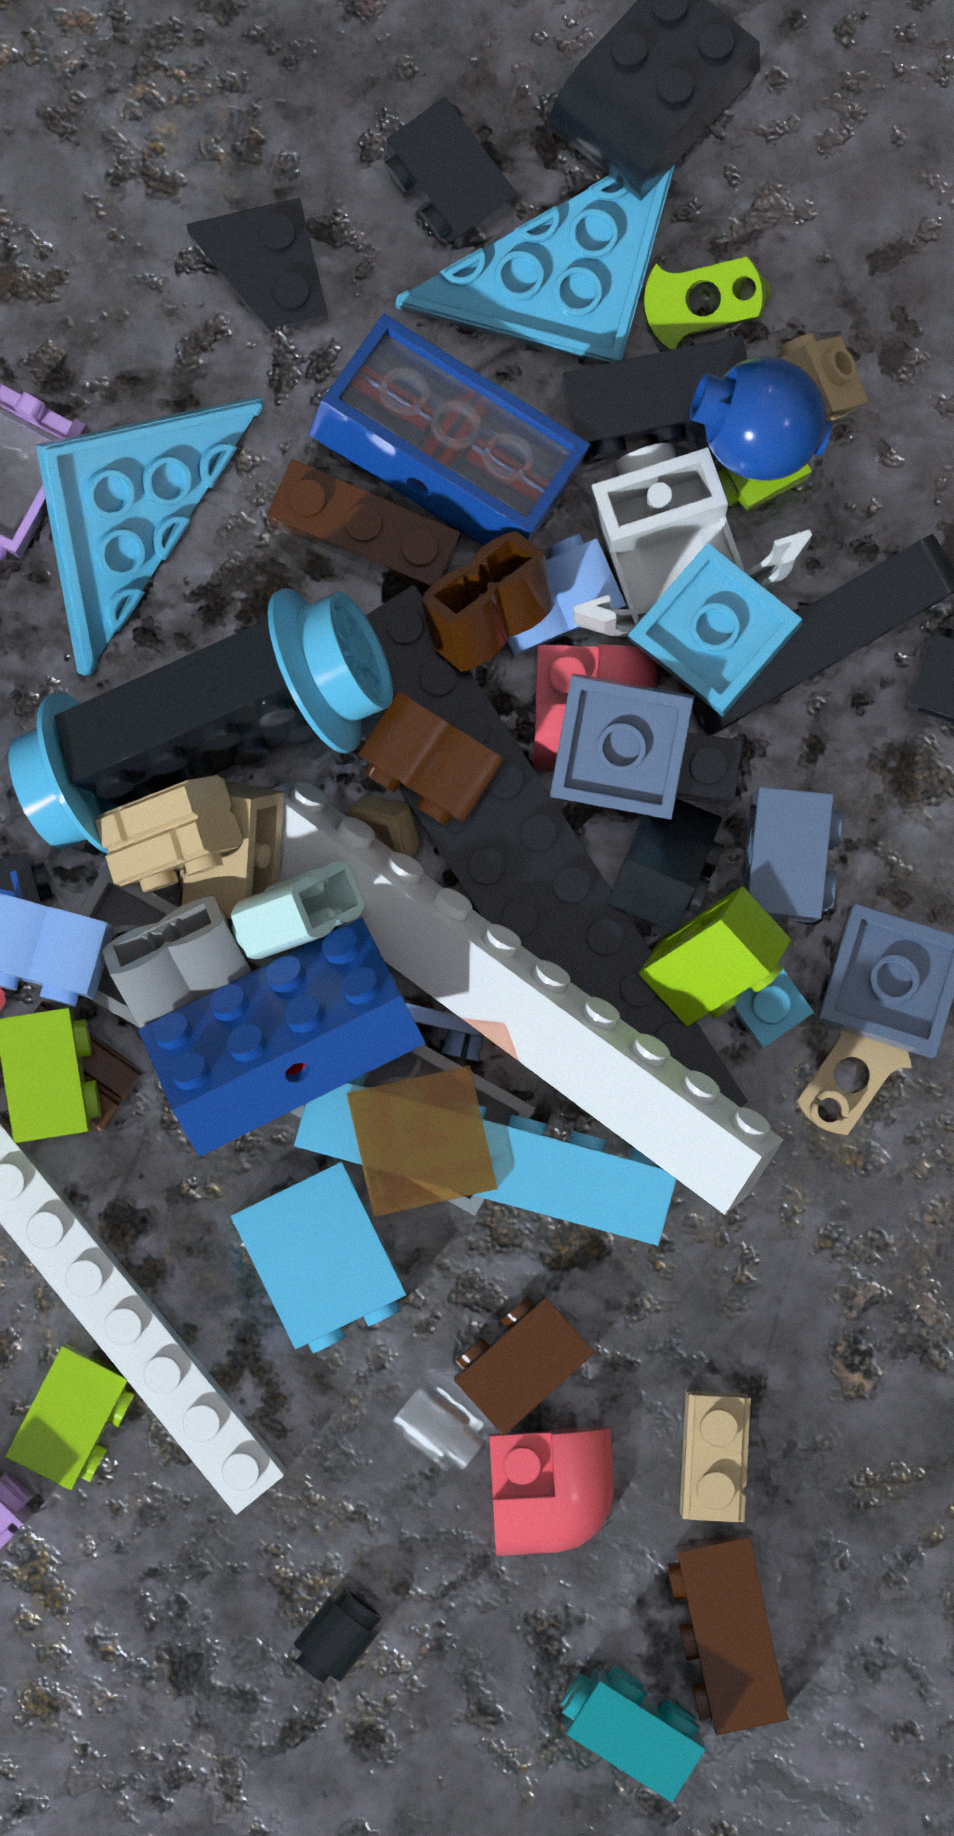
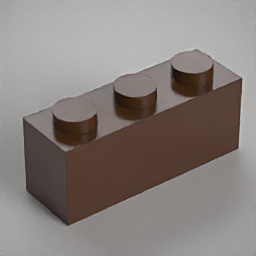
(363, 527)
(728, 1634)

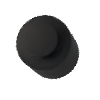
(337, 1636)

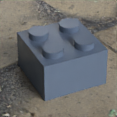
(789, 853)

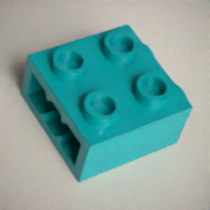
(631, 1731)

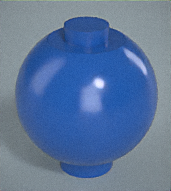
(762, 417)

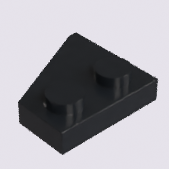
(266, 261)

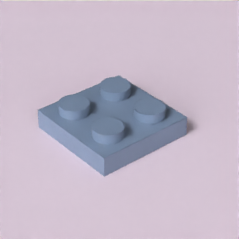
(622, 746)
(891, 981)

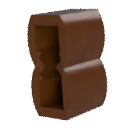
(488, 601)
(430, 759)

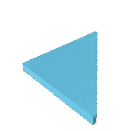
(557, 279)
(123, 504)

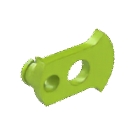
(668, 299)

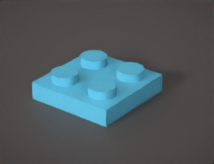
(715, 629)

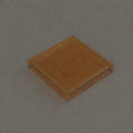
(421, 1141)

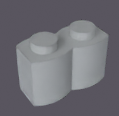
(175, 960)

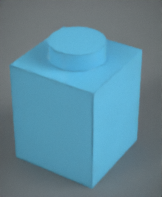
(771, 1011)

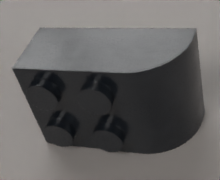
(654, 88)

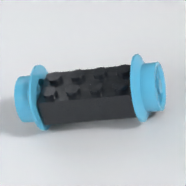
(218, 708)

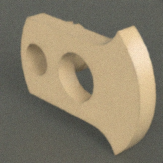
(880, 1062)

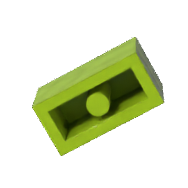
(716, 958)
(46, 1075)
(70, 1417)

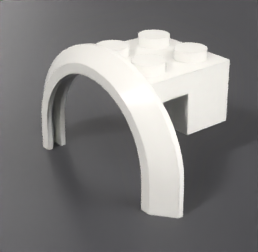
(657, 525)

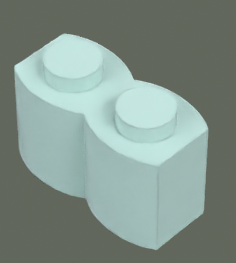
(297, 910)

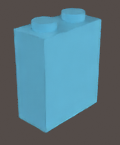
(320, 1258)

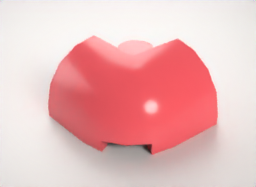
(553, 679)
(550, 1488)

